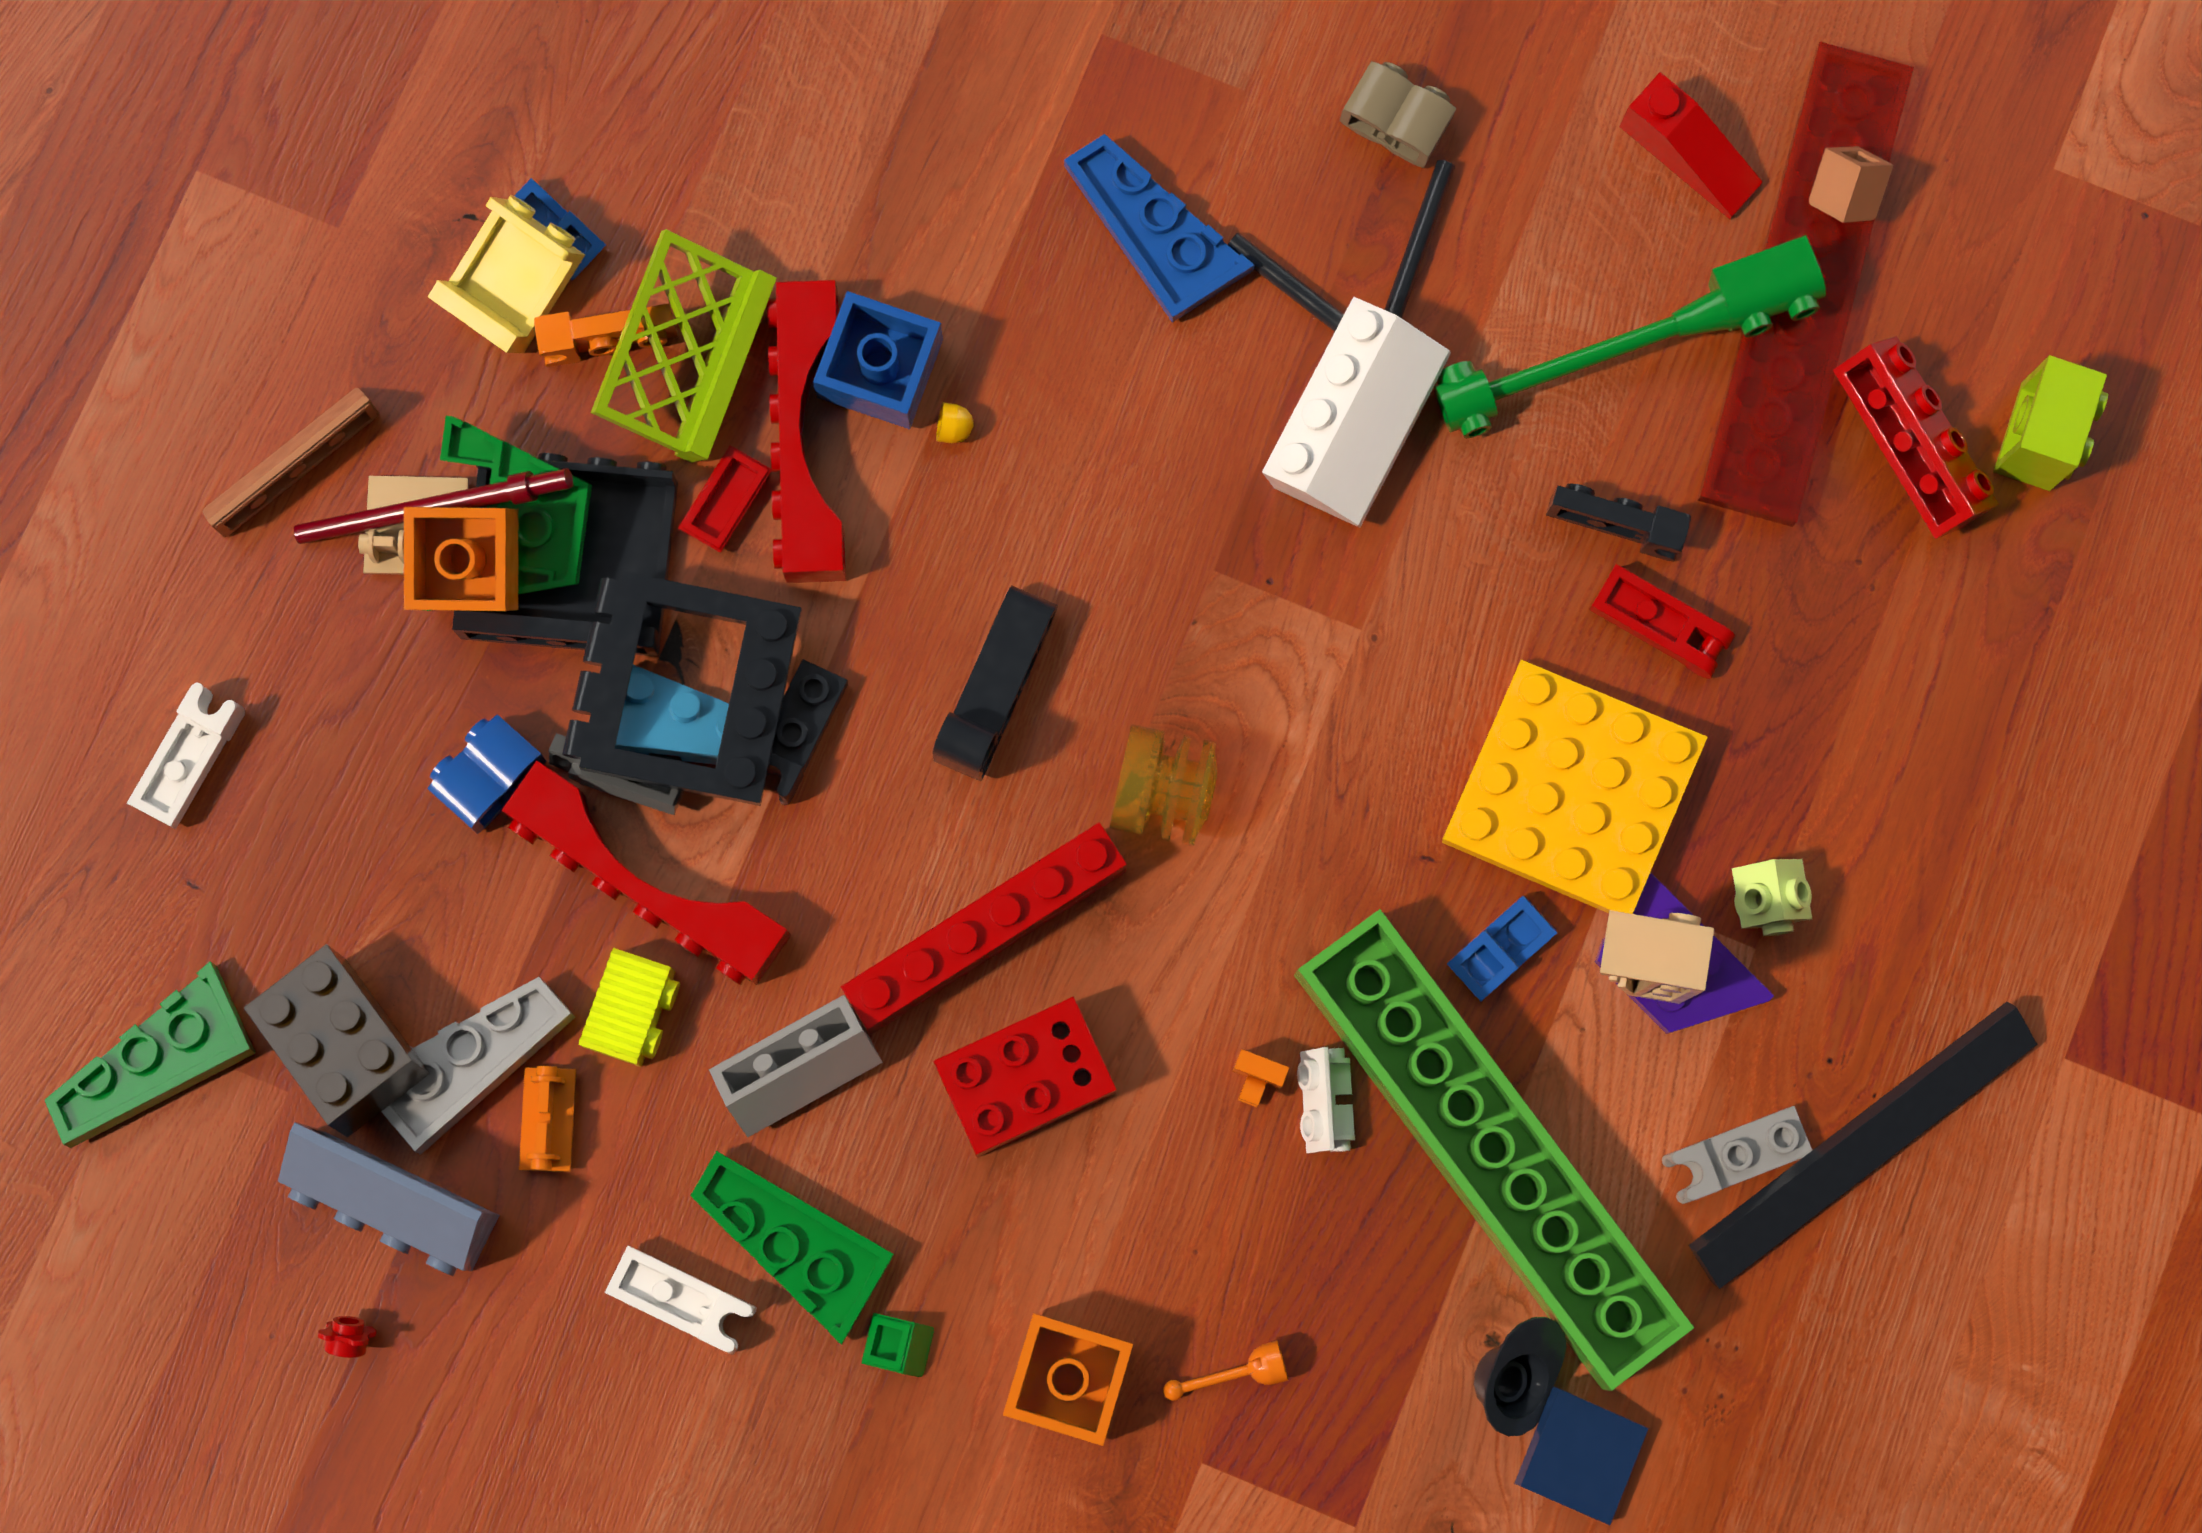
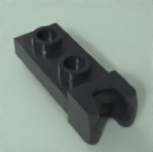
(1659, 532)
(801, 724)

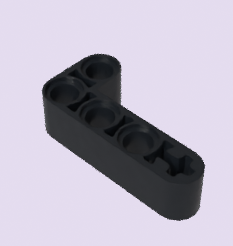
(995, 684)

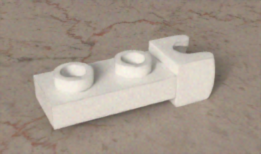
(185, 756)
(676, 1298)

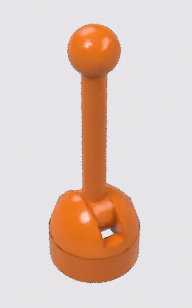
(1263, 1365)

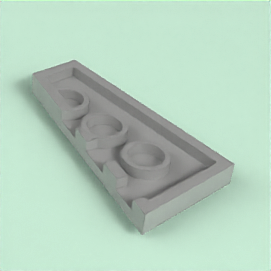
(474, 1059)

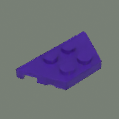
(1728, 984)

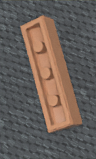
(290, 462)

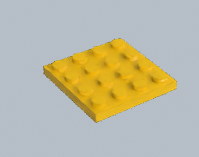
(1574, 789)

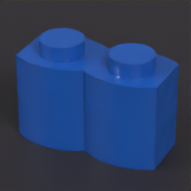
(484, 773)

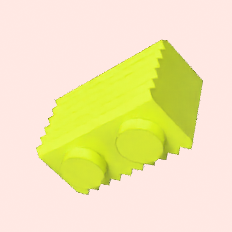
(629, 1008)

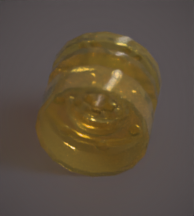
(1163, 785)

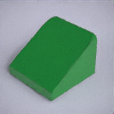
(898, 1345)

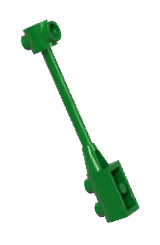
(1741, 297)

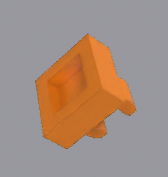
(1258, 1074)

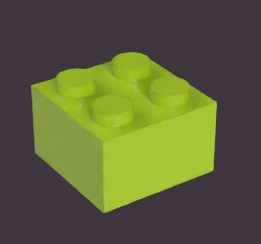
(2052, 423)

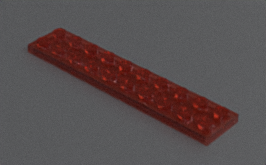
(1787, 373)

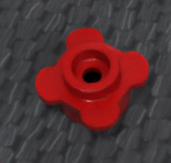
(346, 1336)

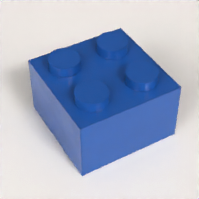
(878, 360)

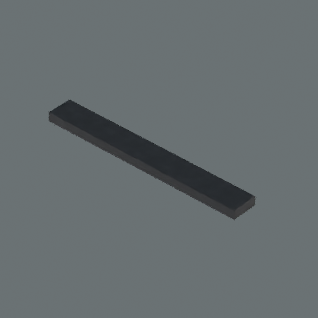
(1863, 1145)

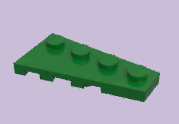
(806, 1251)

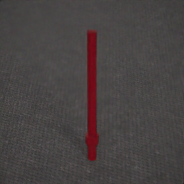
(518, 488)

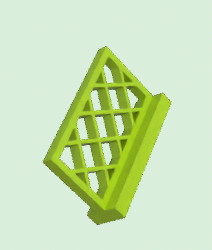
(724, 359)

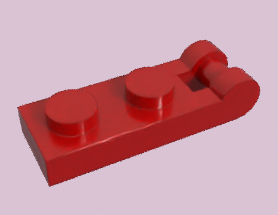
(1661, 620)

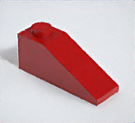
(1690, 145)

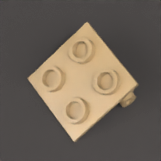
(385, 545)

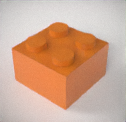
(460, 559)
(1068, 1379)

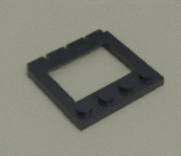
(753, 701)

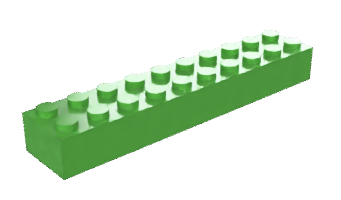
(1493, 1151)

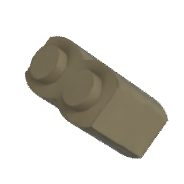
(1398, 113)

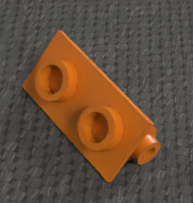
(547, 1119)

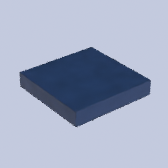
(1581, 1455)

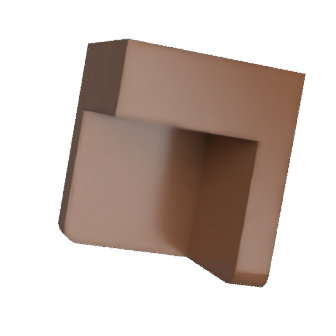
(1850, 184)

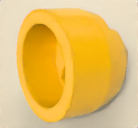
(953, 423)

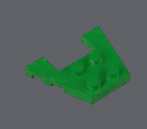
(549, 528)

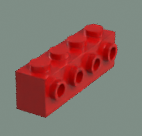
(1916, 436)

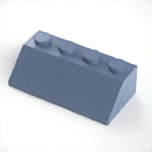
(386, 1198)

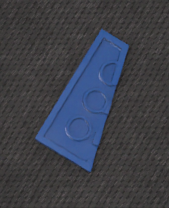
(1163, 240)

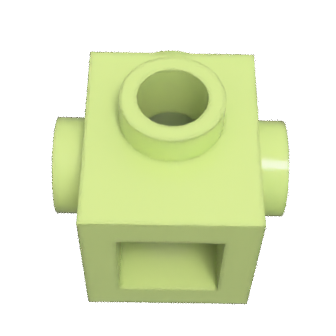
(1772, 895)

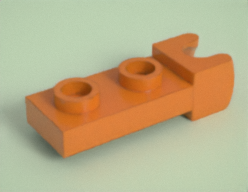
(563, 339)

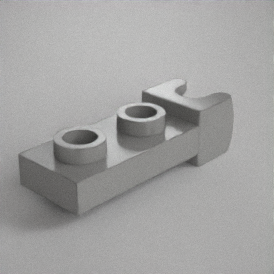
(1741, 1153)

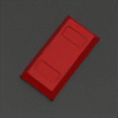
(725, 499)

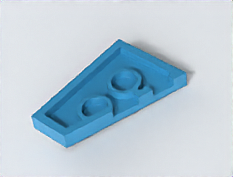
(670, 719)

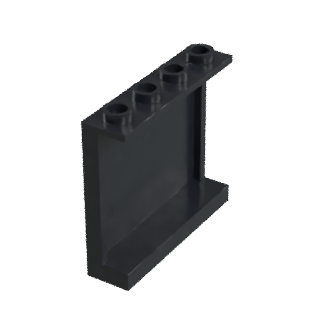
(625, 531)

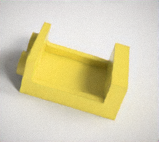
(509, 275)

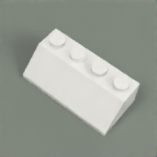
(1356, 412)

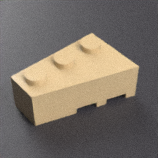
(1657, 956)

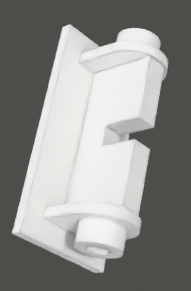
(1321, 1077)

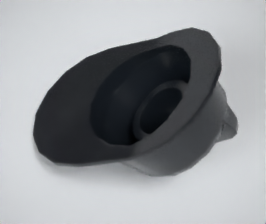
(1520, 1374)

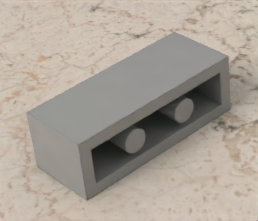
(795, 1066)

